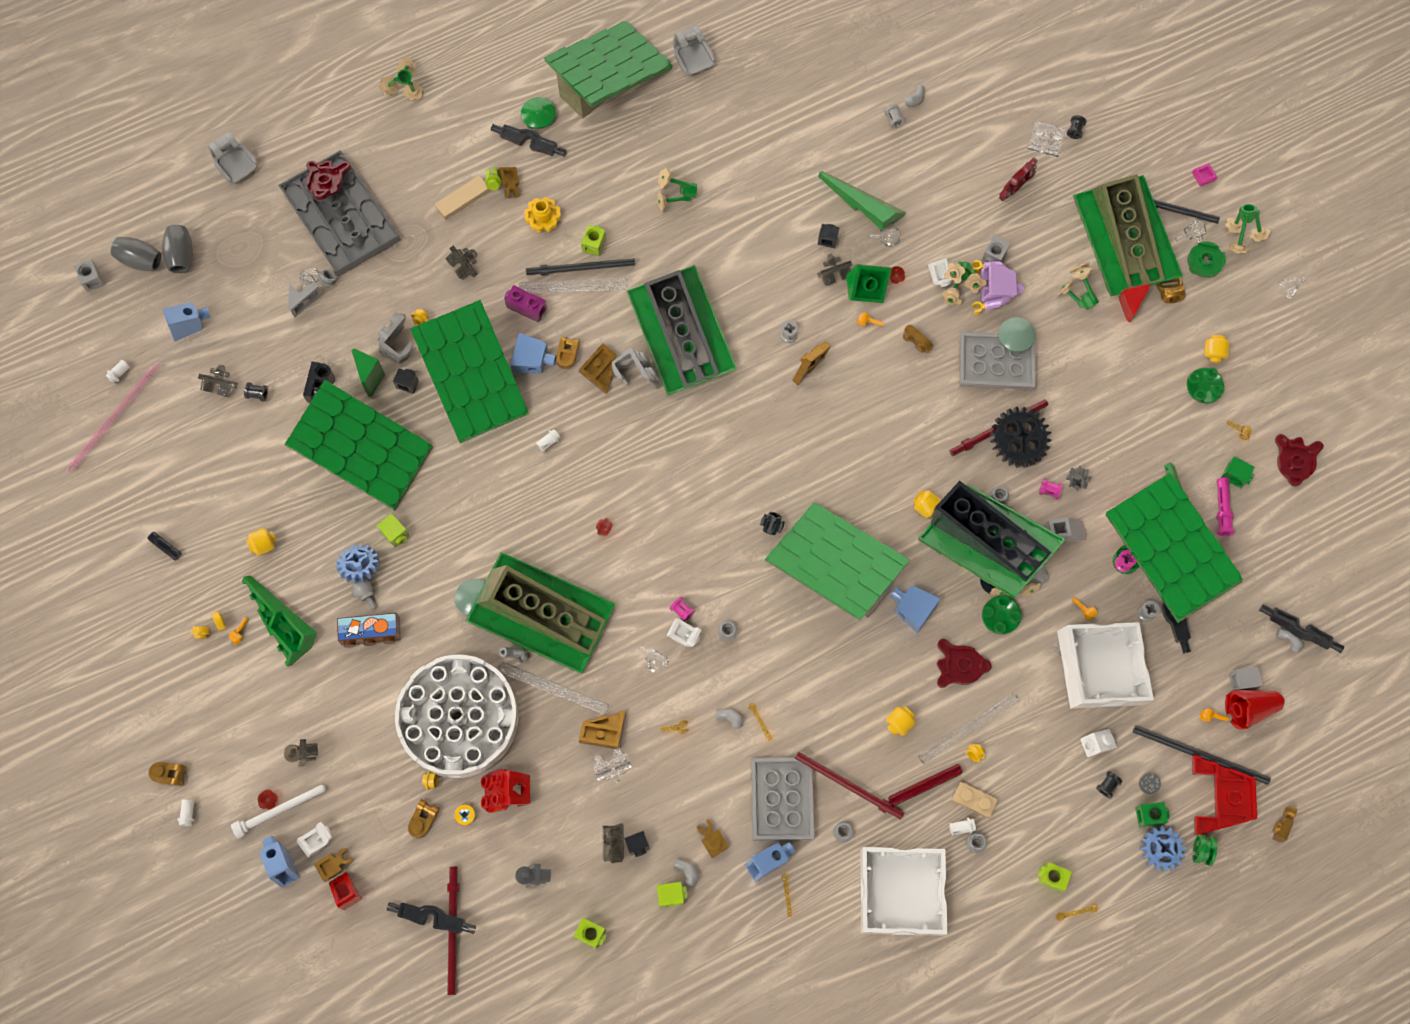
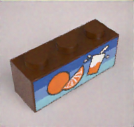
(368, 629)

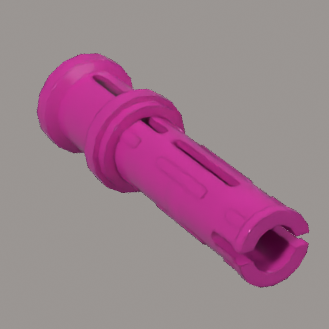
(1224, 515)

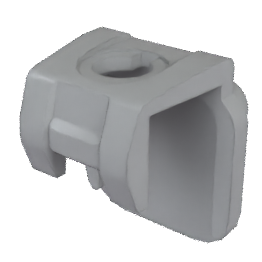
(692, 51)
(232, 158)
(387, 335)
(642, 362)

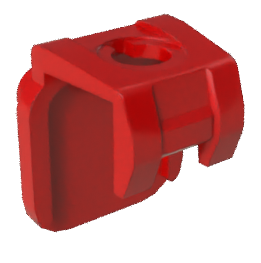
(500, 791)

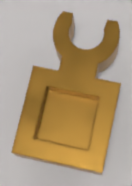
(510, 180)
(1283, 827)
(713, 841)
(331, 866)

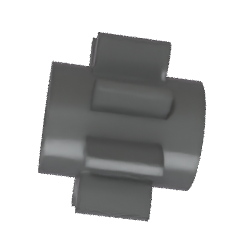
(1078, 478)

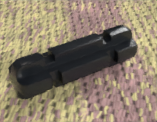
(164, 546)

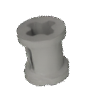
(894, 116)
(793, 331)
(1154, 611)

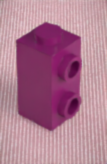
(525, 303)

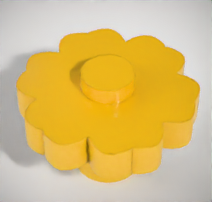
(542, 214)

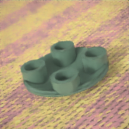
(1017, 334)
(467, 595)

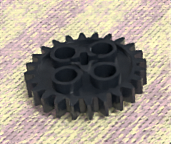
(1037, 436)

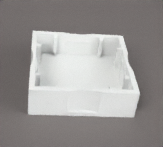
(1104, 665)
(903, 891)

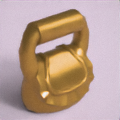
(1172, 293)

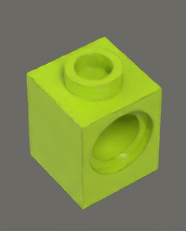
(590, 246)
(393, 530)
(1063, 877)
(671, 894)
(583, 927)

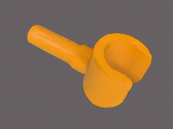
(865, 317)
(1088, 613)
(235, 635)
(1208, 714)

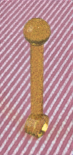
(752, 707)
(785, 877)
(1060, 916)

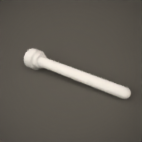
(240, 828)

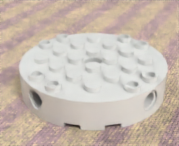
(461, 745)

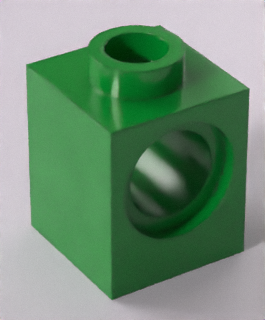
(1238, 472)
(1144, 818)

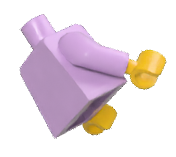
(1000, 285)

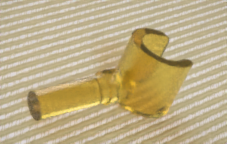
(1245, 431)
(675, 727)

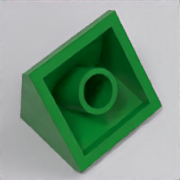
(868, 283)
(369, 371)

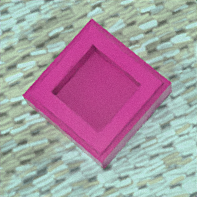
(1204, 175)

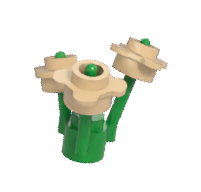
(960, 272)

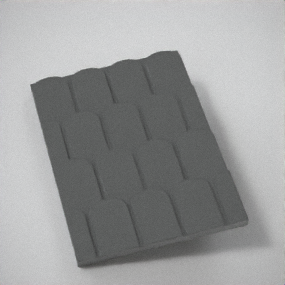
(344, 225)

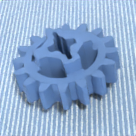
(357, 563)
(1169, 854)

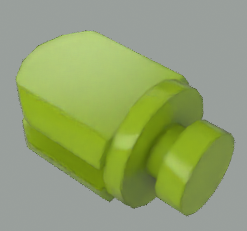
(492, 181)

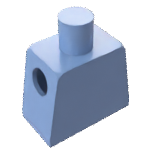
(185, 319)
(530, 355)
(914, 606)
(278, 862)
(763, 863)

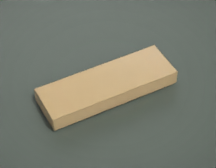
(462, 197)

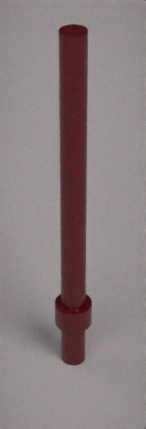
(968, 444)
(883, 805)
(452, 887)

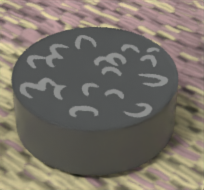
(1149, 783)

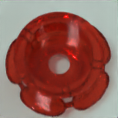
(900, 272)
(604, 527)
(262, 799)

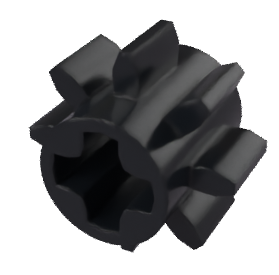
(772, 523)

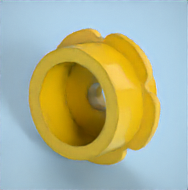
(419, 316)
(200, 632)
(975, 752)
(430, 780)

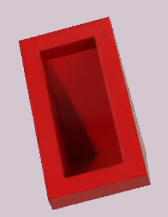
(1131, 299)
(344, 891)

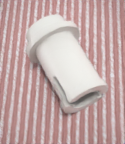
(117, 371)
(548, 440)
(186, 813)
(962, 827)

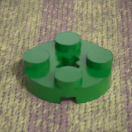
(1202, 268)

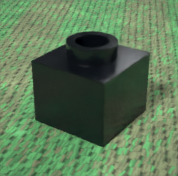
(828, 235)
(406, 380)
(637, 844)

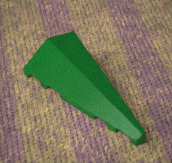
(873, 208)
(290, 631)

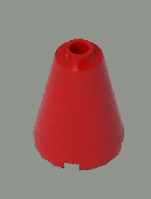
(1252, 706)

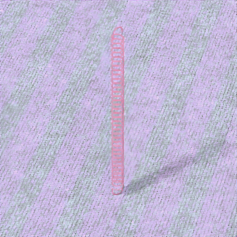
(111, 418)

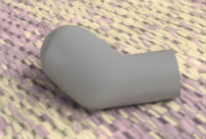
(916, 98)
(1296, 642)
(521, 654)
(731, 715)
(689, 870)

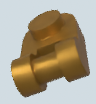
(921, 342)
(565, 357)
(161, 772)
(418, 826)

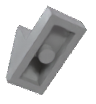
(299, 301)

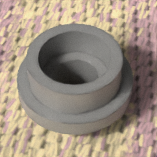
(326, 278)
(1002, 491)
(727, 624)
(850, 831)
(982, 839)

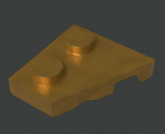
(811, 360)
(599, 367)
(603, 731)

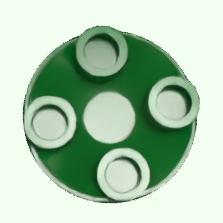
(538, 113)
(1205, 385)
(1001, 615)

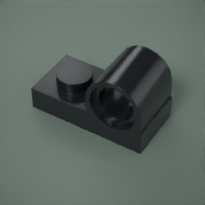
(315, 380)

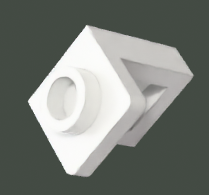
(937, 271)
(684, 633)
(1098, 742)
(315, 840)

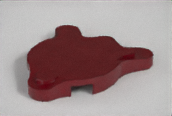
(325, 178)
(1019, 179)
(1295, 459)
(961, 664)

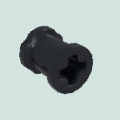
(1076, 127)
(256, 392)
(1109, 784)

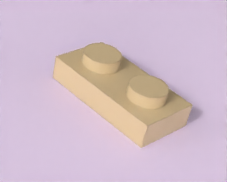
(974, 800)

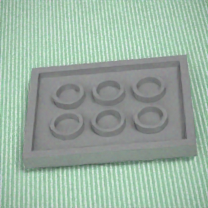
(992, 365)
(781, 799)

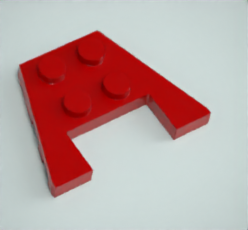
(1233, 797)

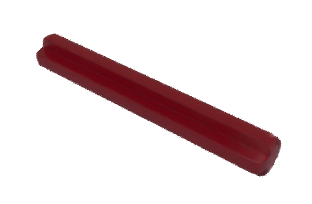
(925, 785)

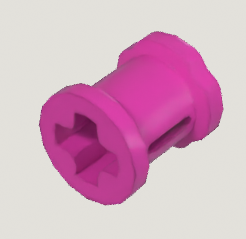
(1050, 489)
(1119, 561)
(680, 603)

